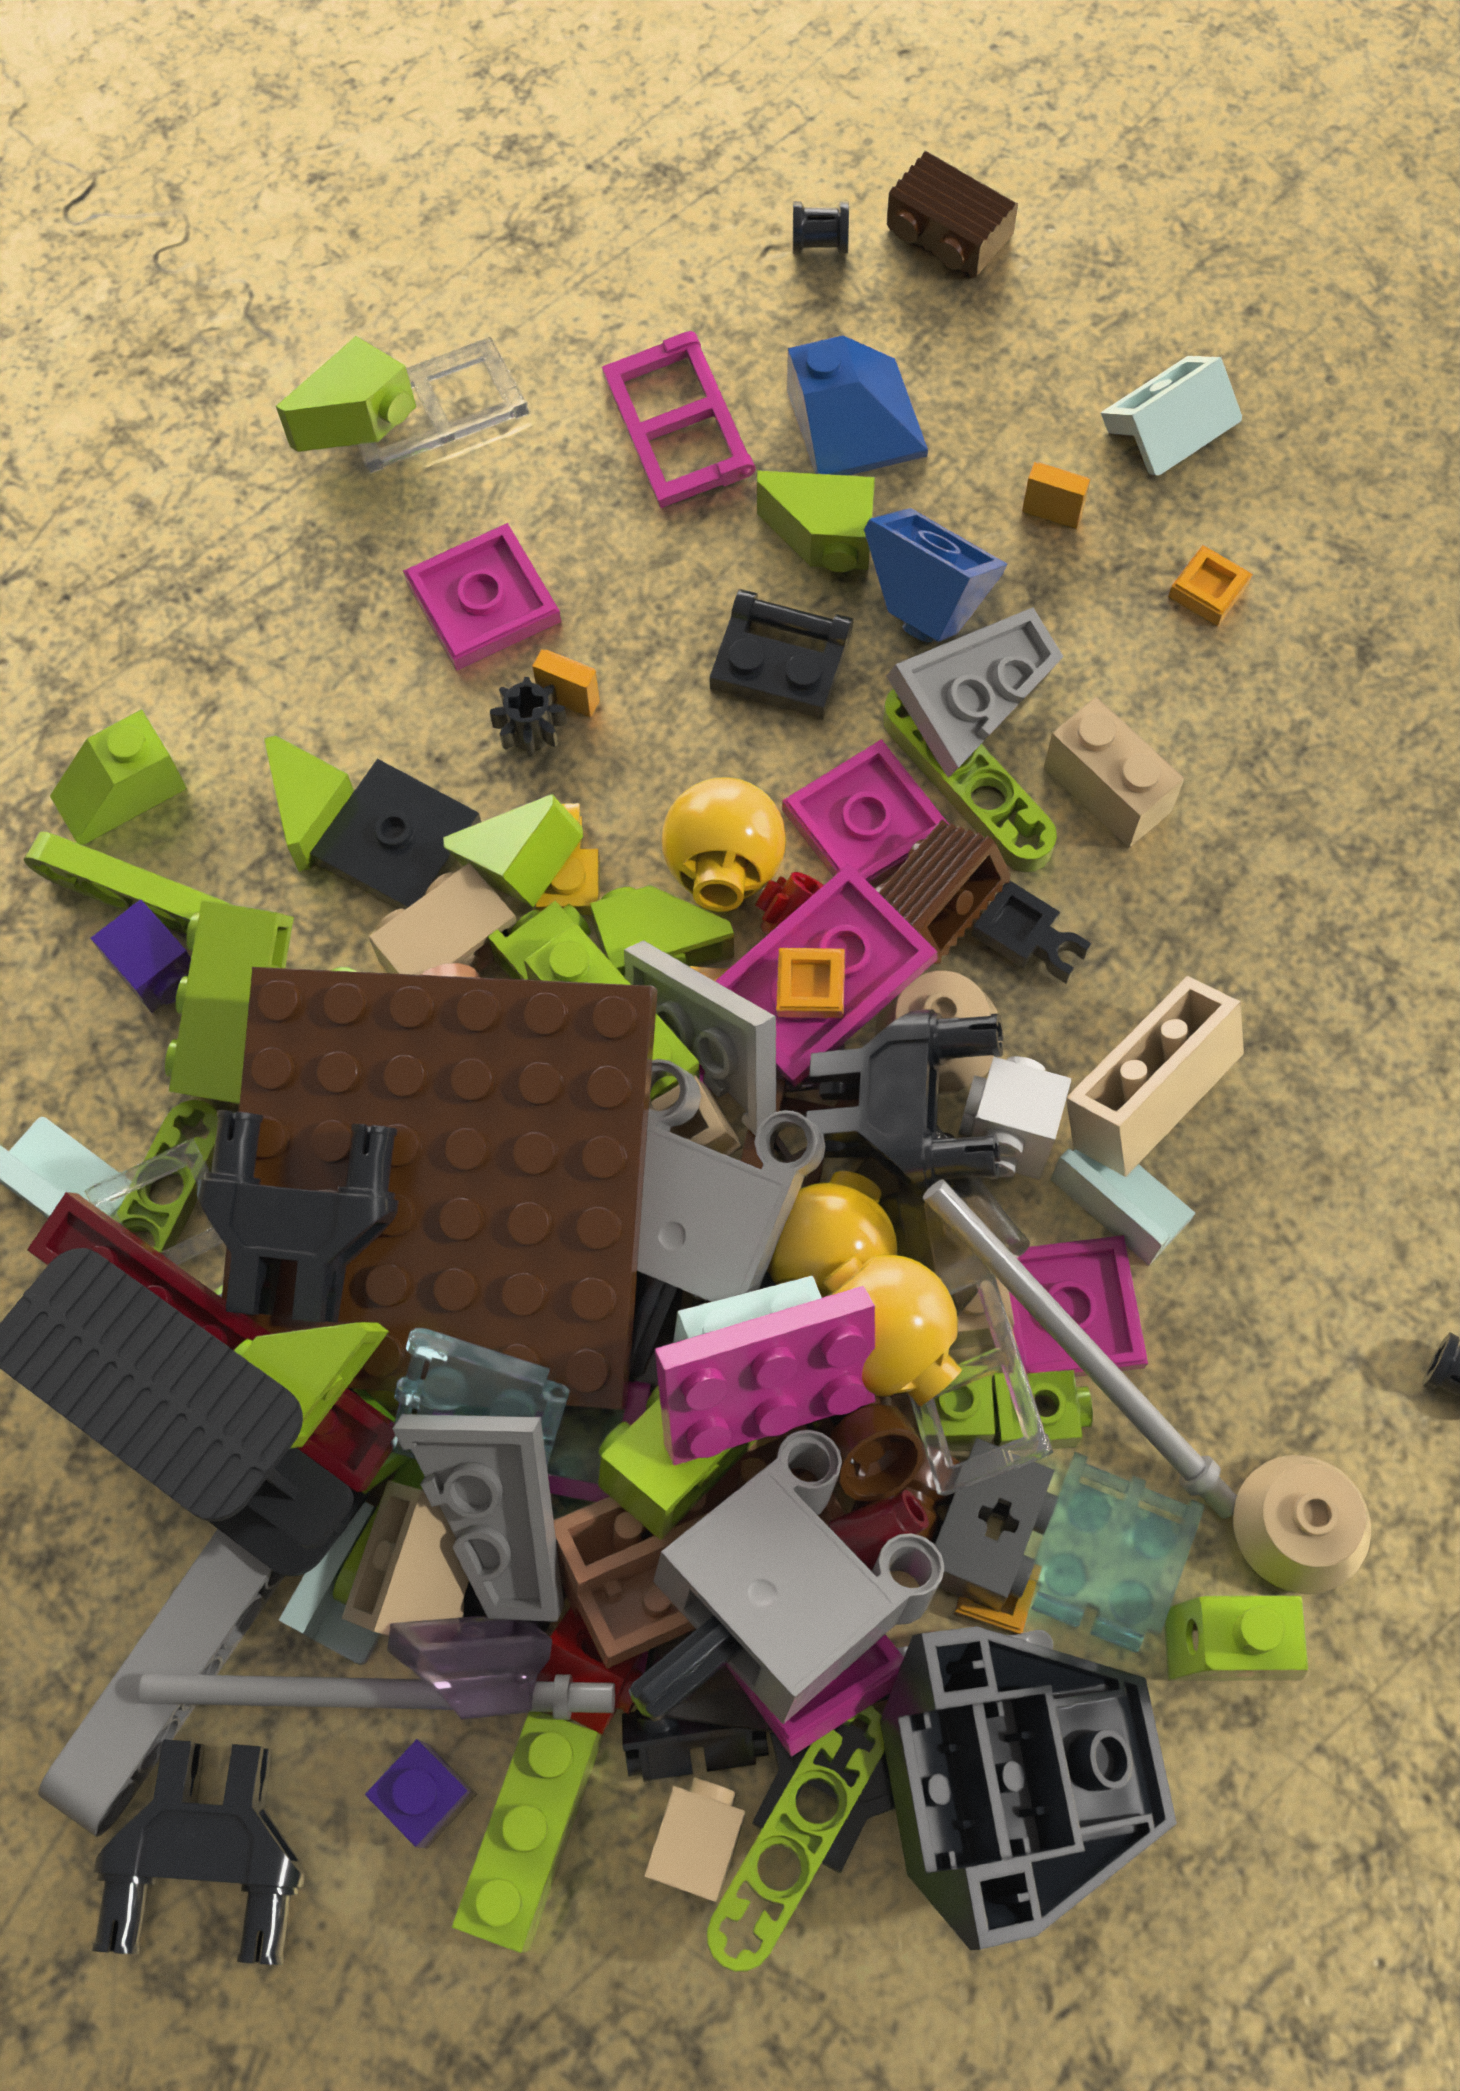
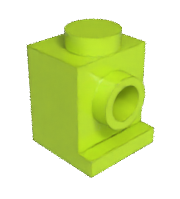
(531, 934)
(1071, 1402)

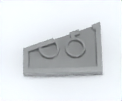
(973, 683)
(498, 1503)

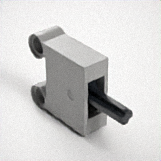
(707, 1215)
(780, 1589)

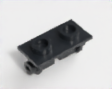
(664, 1746)

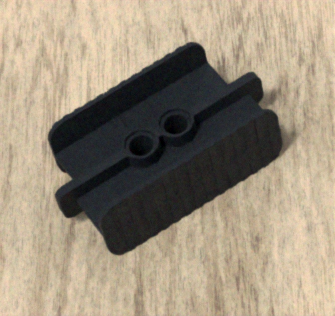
(176, 1409)

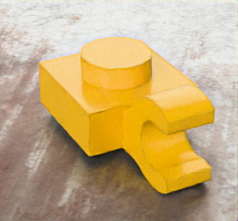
(578, 878)

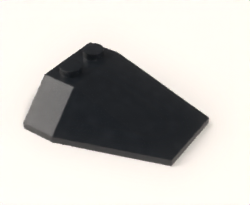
(1018, 1778)

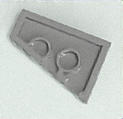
(717, 1026)

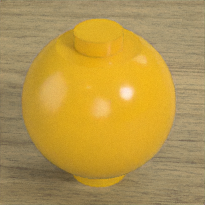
(723, 841)
(830, 1227)
(912, 1325)

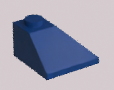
(851, 407)
(929, 573)

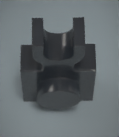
(1023, 926)

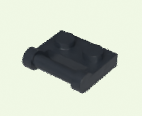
(776, 670)

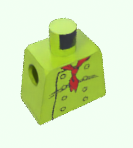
(1237, 1639)

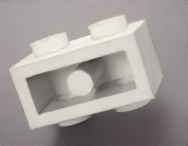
(1020, 1107)

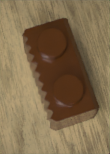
(950, 214)
(946, 884)

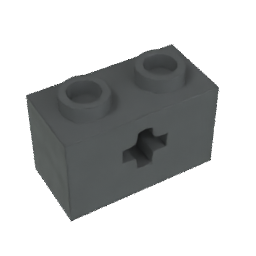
(980, 1565)

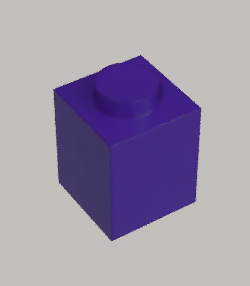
(144, 955)
(421, 1794)

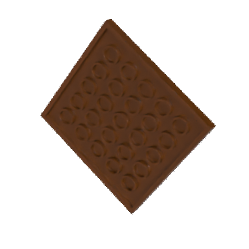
(507, 1157)

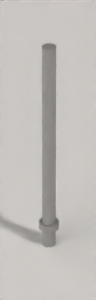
(1197, 1472)
(559, 1697)

